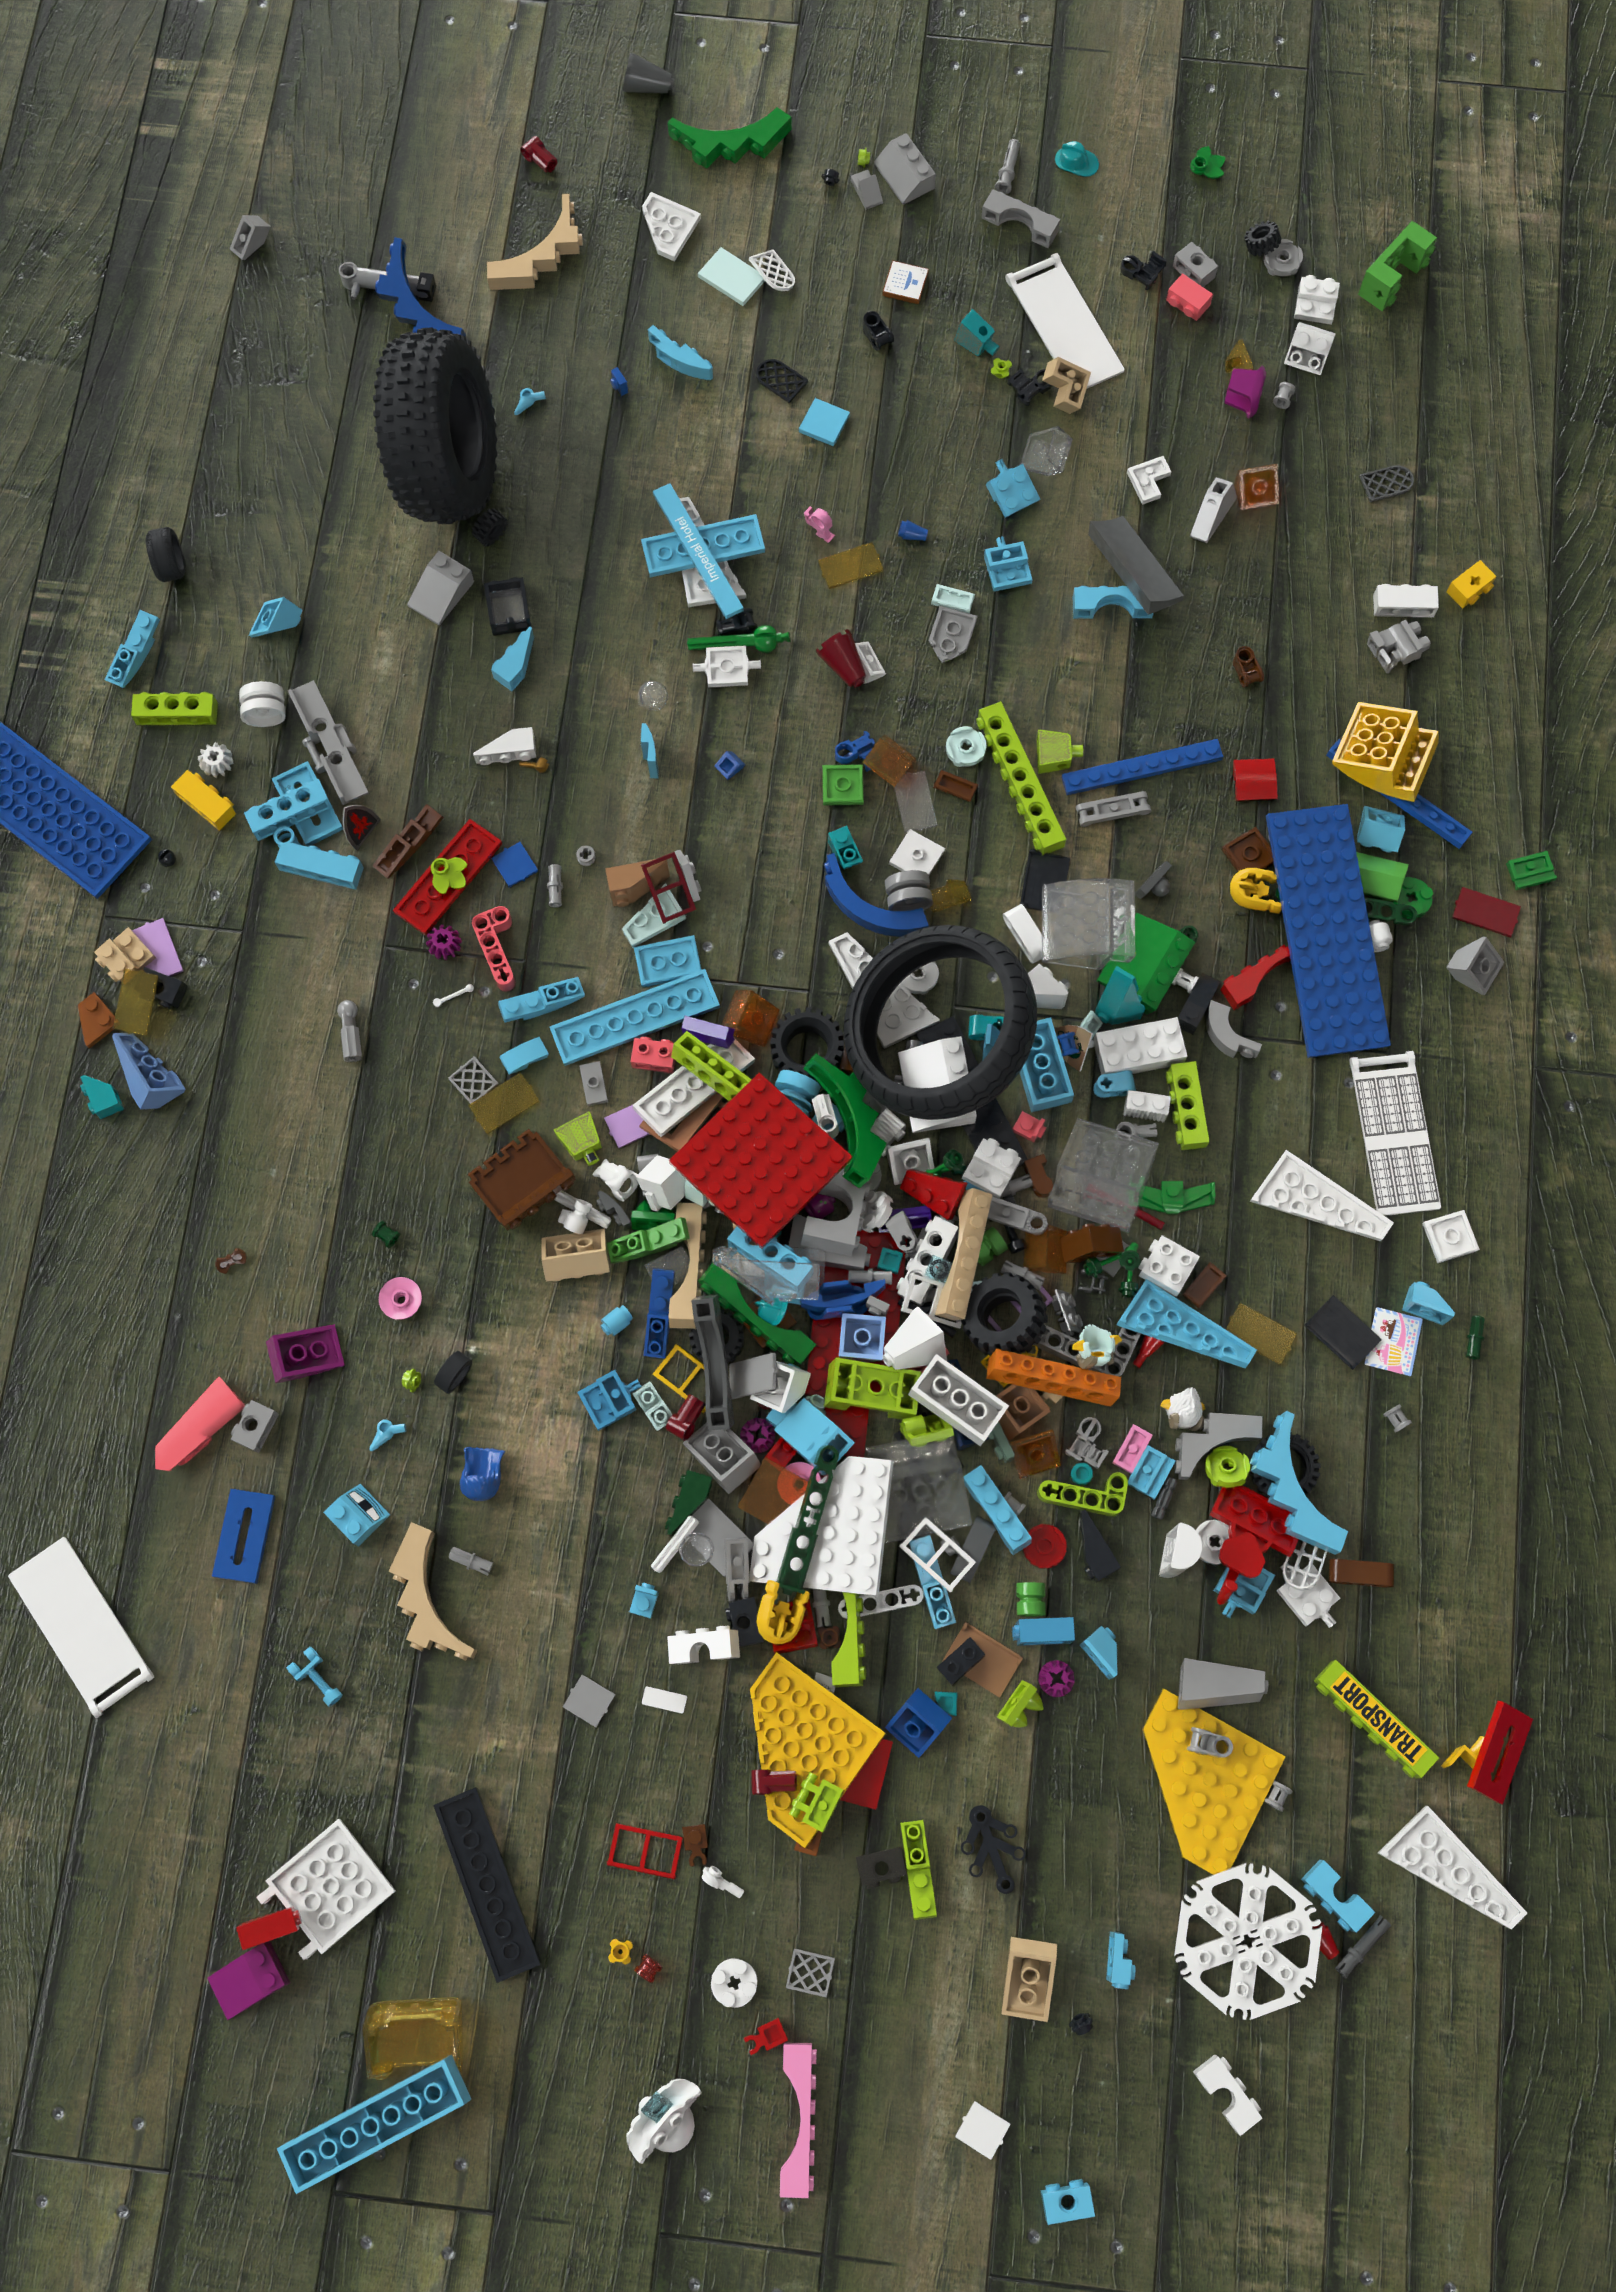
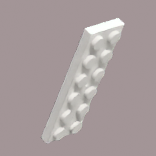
(684, 1092)

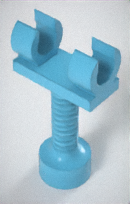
(331, 1695)

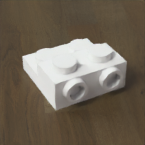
(1316, 299)
(992, 1167)

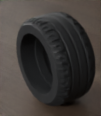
(165, 554)

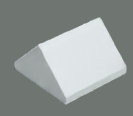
(908, 1156)

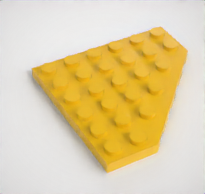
(806, 1731)
(1208, 1796)

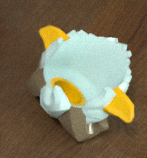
(1095, 1347)

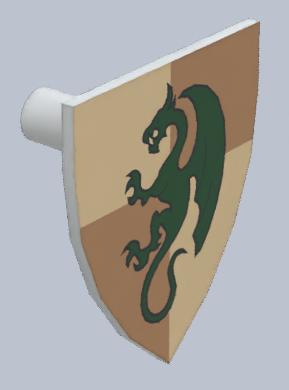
(1083, 1042)

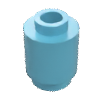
(616, 1321)

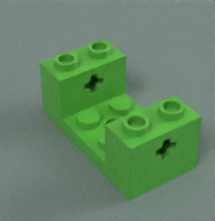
(1412, 250)

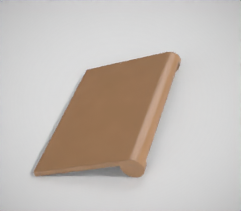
(996, 1667)

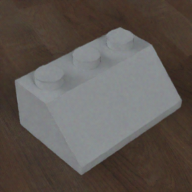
(905, 169)

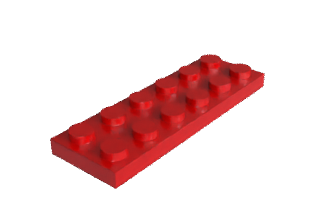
(423, 903)

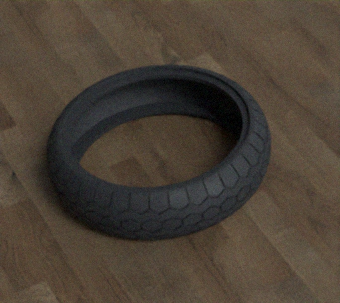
(889, 970)

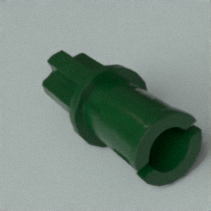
(1475, 1337)

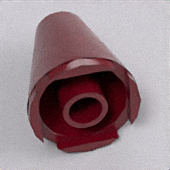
(843, 658)

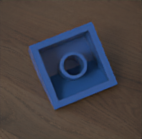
(918, 1722)

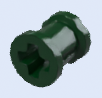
(385, 1234)

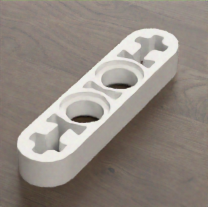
(881, 1605)

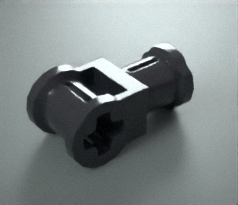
(738, 623)

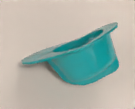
(1076, 159)
(771, 1314)

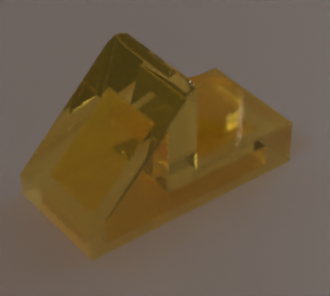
(1238, 358)
(951, 894)

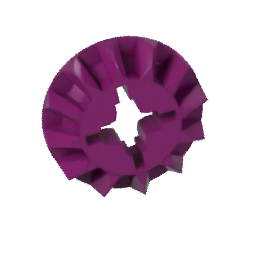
(768, 1432)
(1057, 1689)

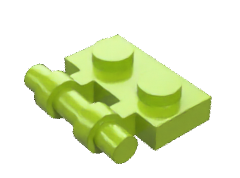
(822, 1805)

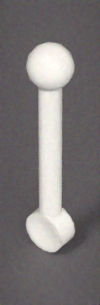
(438, 1002)

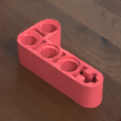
(495, 951)

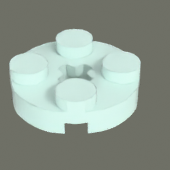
(965, 757)

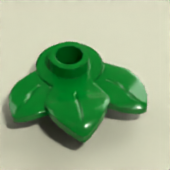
(1207, 164)

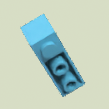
(513, 665)

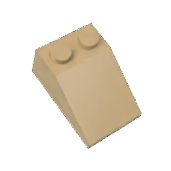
(1029, 1979)

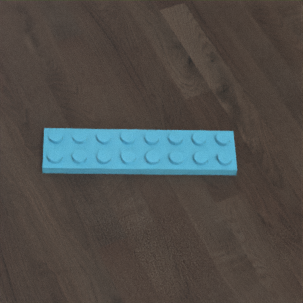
(634, 1017)

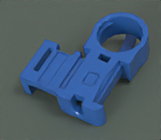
(860, 746)

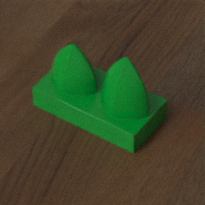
(644, 1218)

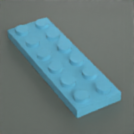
(724, 539)

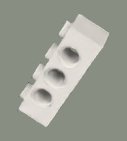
(935, 1228)

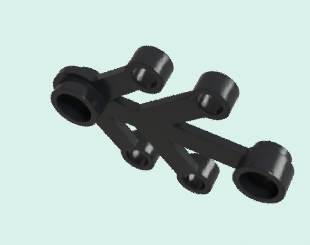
(991, 1845)

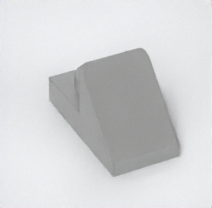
(867, 189)

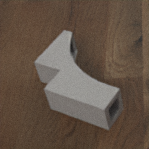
(1219, 1430)

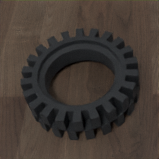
(1309, 1458)

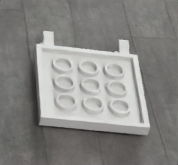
(330, 1886)

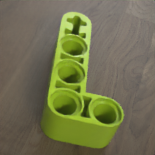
(1080, 1503)

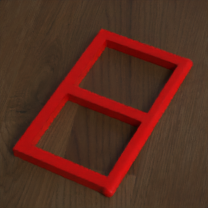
(649, 1833)

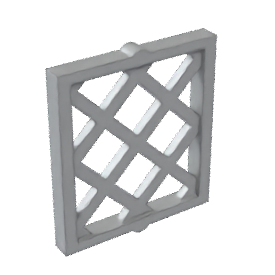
(463, 1069)
(792, 1968)

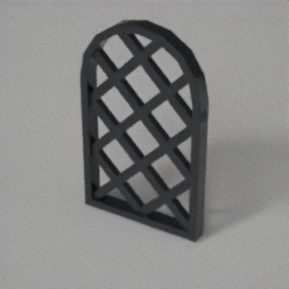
(804, 381)

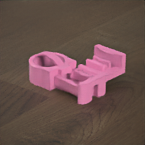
(821, 522)

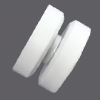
(262, 704)

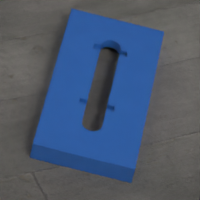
(254, 1548)

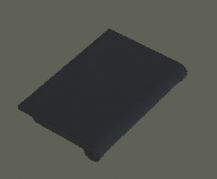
(1039, 872)
(1342, 1332)

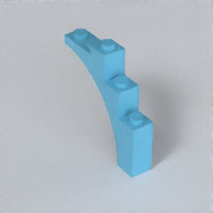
(1305, 1521)

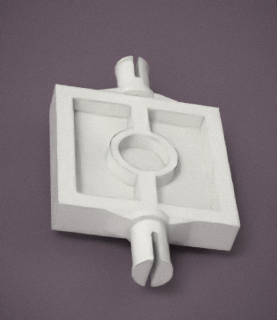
(727, 666)
(1309, 1603)

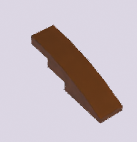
(408, 841)

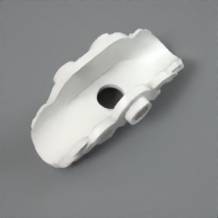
(673, 2129)

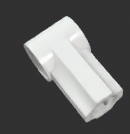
(825, 1114)

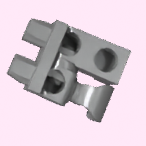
(1401, 639)

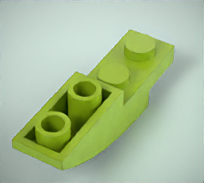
(918, 1870)

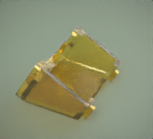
(412, 2034)

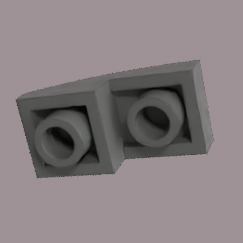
(609, 1205)

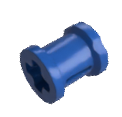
(1068, 1044)

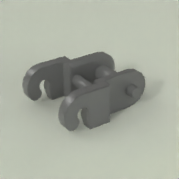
(1088, 1290)

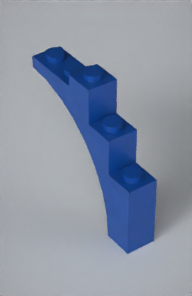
(396, 288)

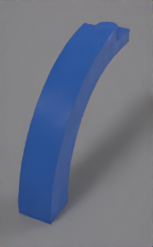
(866, 915)

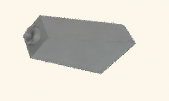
(857, 1261)
(1217, 1684)

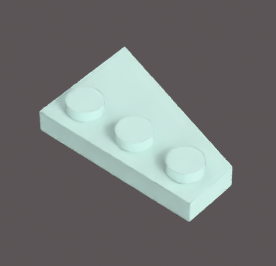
(648, 922)

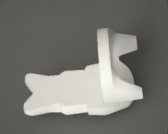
(615, 1176)

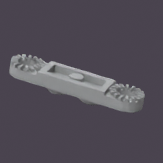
(1015, 1216)

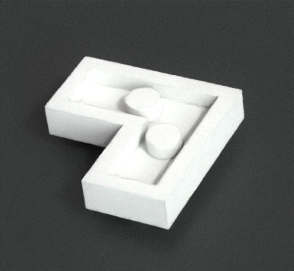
(1144, 477)

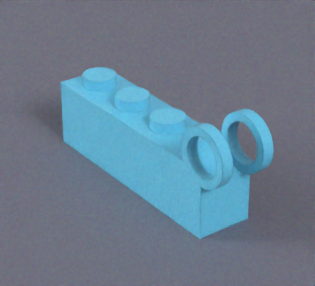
(315, 863)

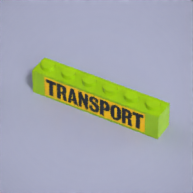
(1376, 1719)

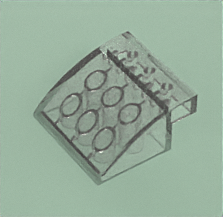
(1088, 922)
(1102, 1175)
(923, 1484)

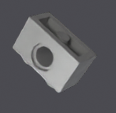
(1195, 264)
(254, 1439)

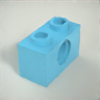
(1080, 2209)

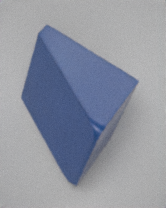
(729, 765)

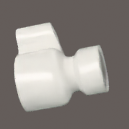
(576, 1220)

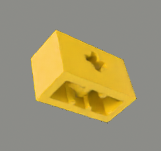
(1471, 584)

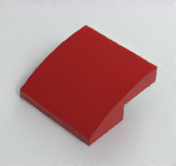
(1255, 779)
(805, 1637)

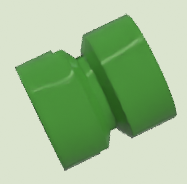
(991, 1245)
(1030, 1599)

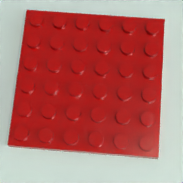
(760, 1160)

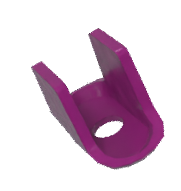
(1246, 390)

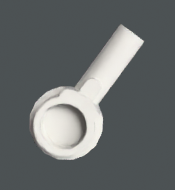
(713, 1877)

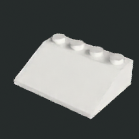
(931, 1067)

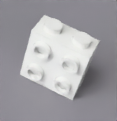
(1168, 1265)

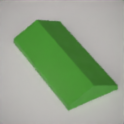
(1381, 876)

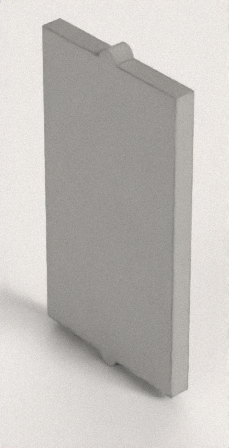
(753, 1376)

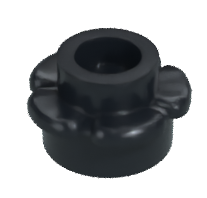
(830, 177)

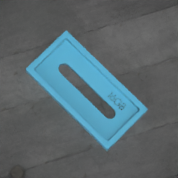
(329, 821)

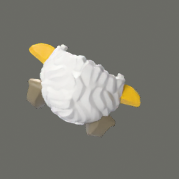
(1185, 1410)

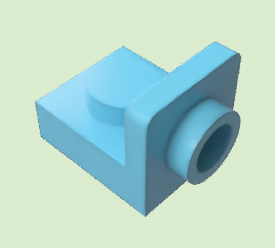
(644, 1600)

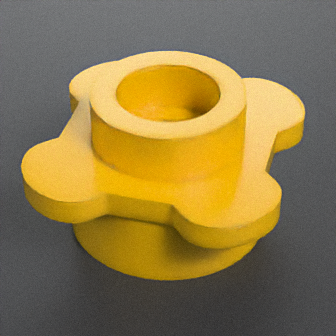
(625, 1947)

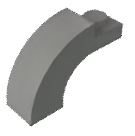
(1224, 1037)

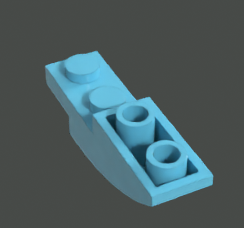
(681, 359)
(134, 651)
(542, 1001)
(934, 1593)

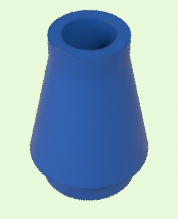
(911, 531)

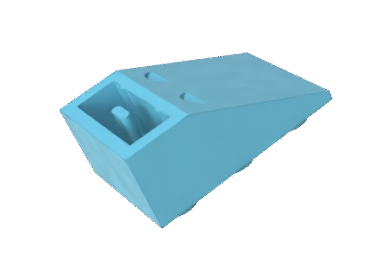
(809, 1429)

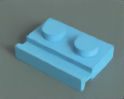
(1151, 1472)

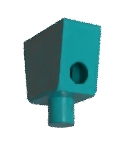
(976, 334)

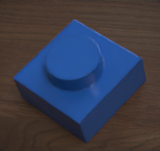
(618, 381)

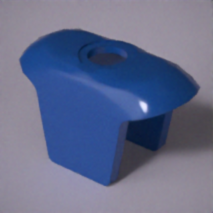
(837, 1290)

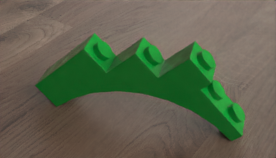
(732, 144)
(856, 1115)

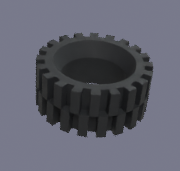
(802, 1023)

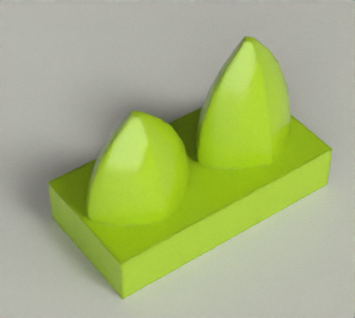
(1023, 1697)

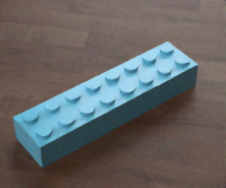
(374, 2124)

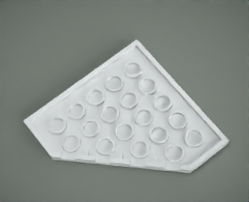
(849, 1532)

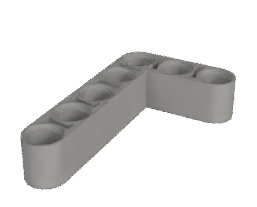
(1066, 1341)

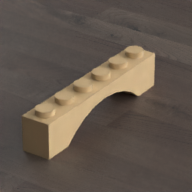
(972, 1222)
(680, 1303)

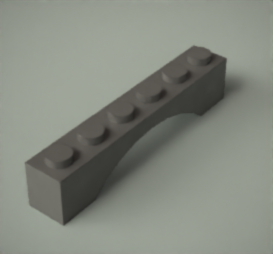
(710, 1332)

